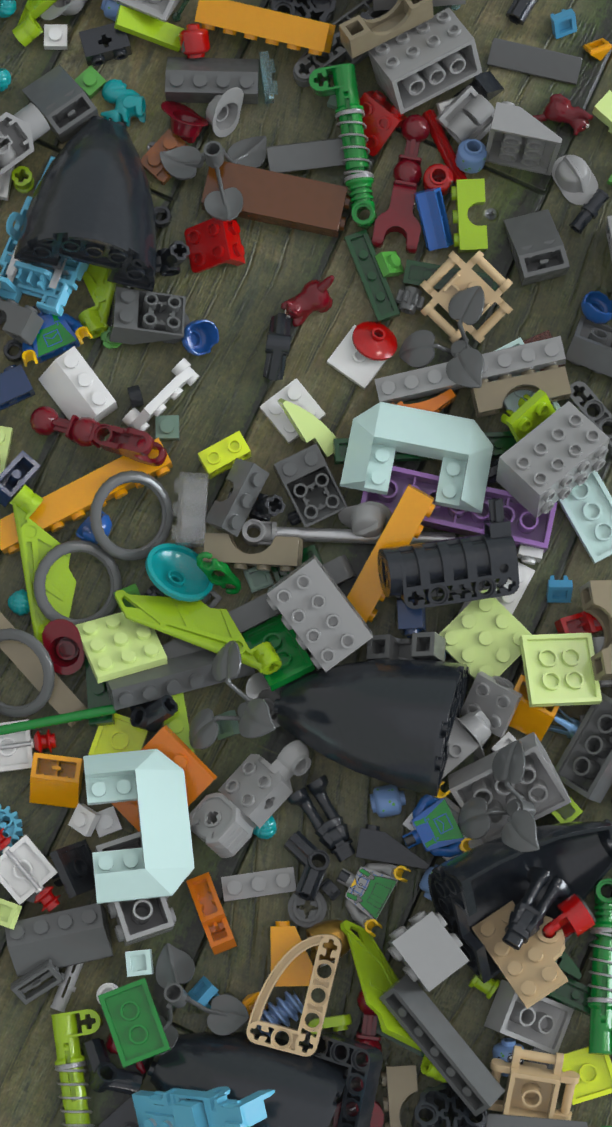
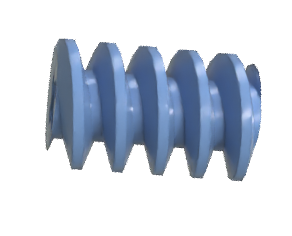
(282, 1012)

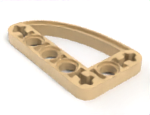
(310, 1005)

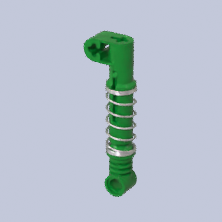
(350, 116)
(601, 980)

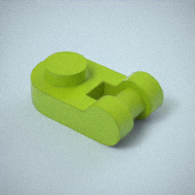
(338, 1022)

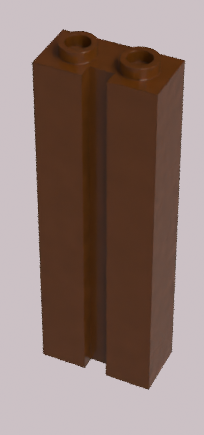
(284, 198)

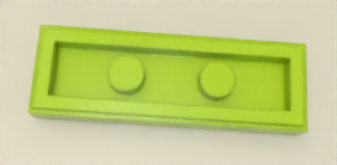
(148, 28)

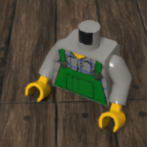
(370, 891)

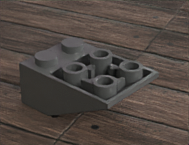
(61, 103)
(536, 247)
(146, 316)
(310, 485)

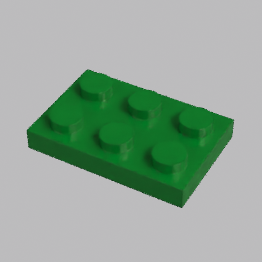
(294, 659)
(134, 1022)

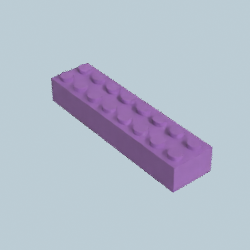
(524, 526)

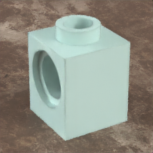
(139, 962)

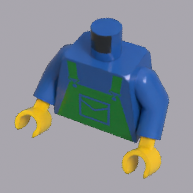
(54, 337)
(436, 827)

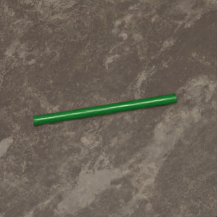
(57, 719)

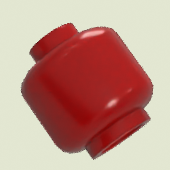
(194, 41)
(438, 176)

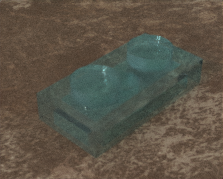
(267, 67)

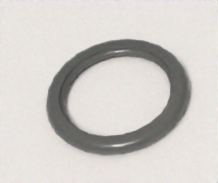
(96, 510)
(66, 548)
(48, 671)

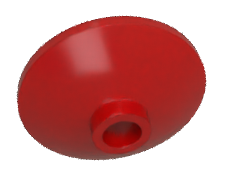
(374, 341)

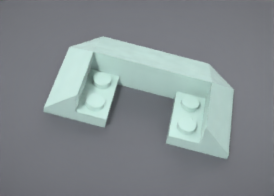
(424, 433)
(164, 824)

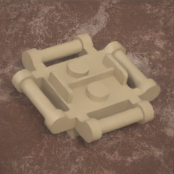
(464, 279)
(532, 1087)

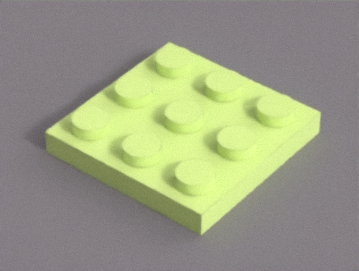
(484, 637)
(120, 647)
(559, 669)

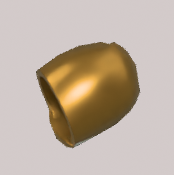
(328, 927)

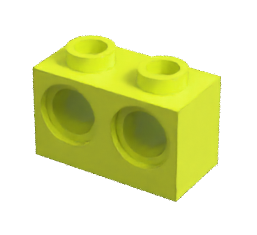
(223, 454)

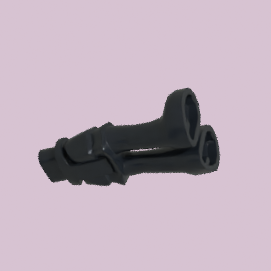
(334, 831)
(525, 919)

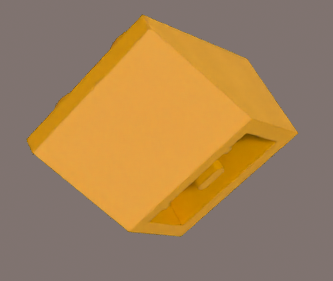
(531, 719)
(56, 780)

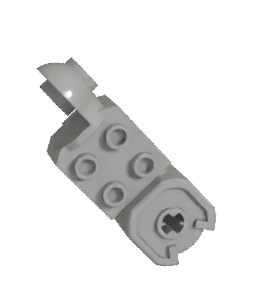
(247, 799)

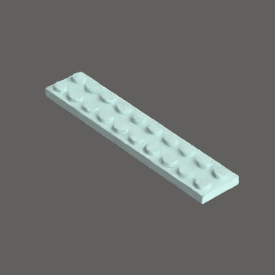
(587, 505)

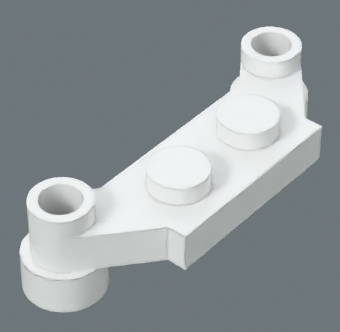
(156, 407)

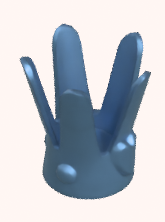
(570, 724)

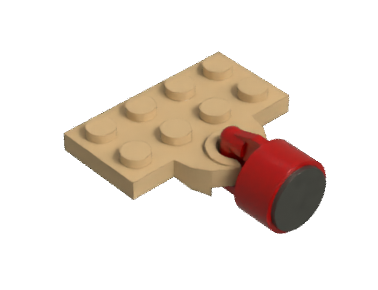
(533, 967)

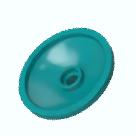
(176, 572)

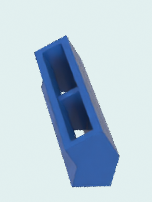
(433, 219)

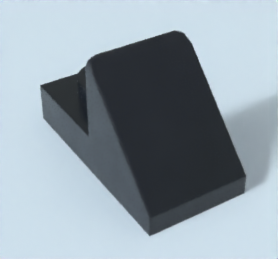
(485, 85)

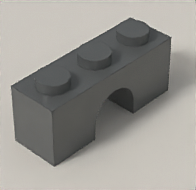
(21, 322)
(232, 513)
(420, 647)

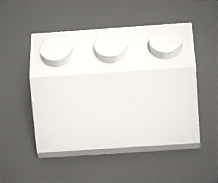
(77, 387)

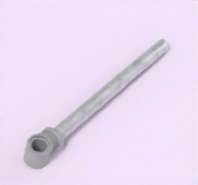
(269, 530)

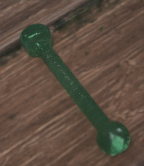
(176, 16)

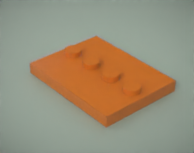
(196, 773)

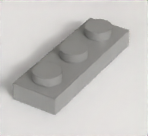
(258, 884)

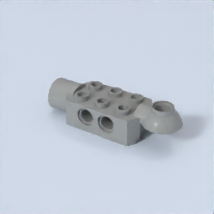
(18, 135)

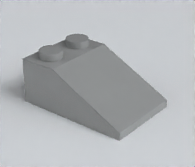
(539, 1025)

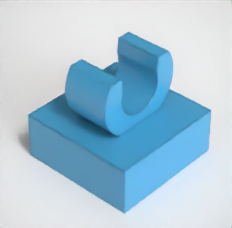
(563, 23)
(559, 590)
(203, 992)

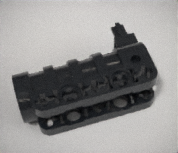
(453, 564)

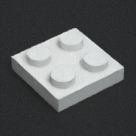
(296, 394)

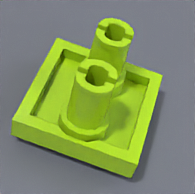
(528, 415)

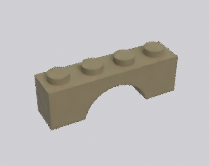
(362, 34)
(490, 397)
(282, 553)
(597, 601)
(400, 1083)

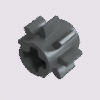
(410, 300)

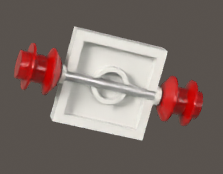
(17, 748)
(26, 871)

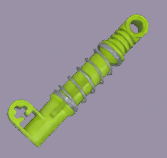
(71, 1063)

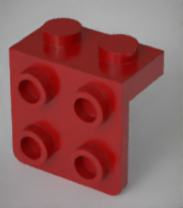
(380, 120)
(214, 244)

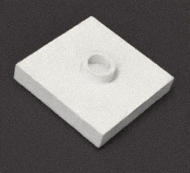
(353, 364)

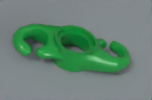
(209, 567)

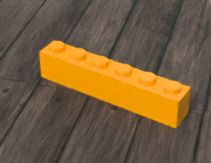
(267, 24)
(399, 531)

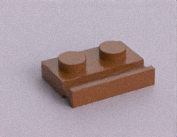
(151, 160)

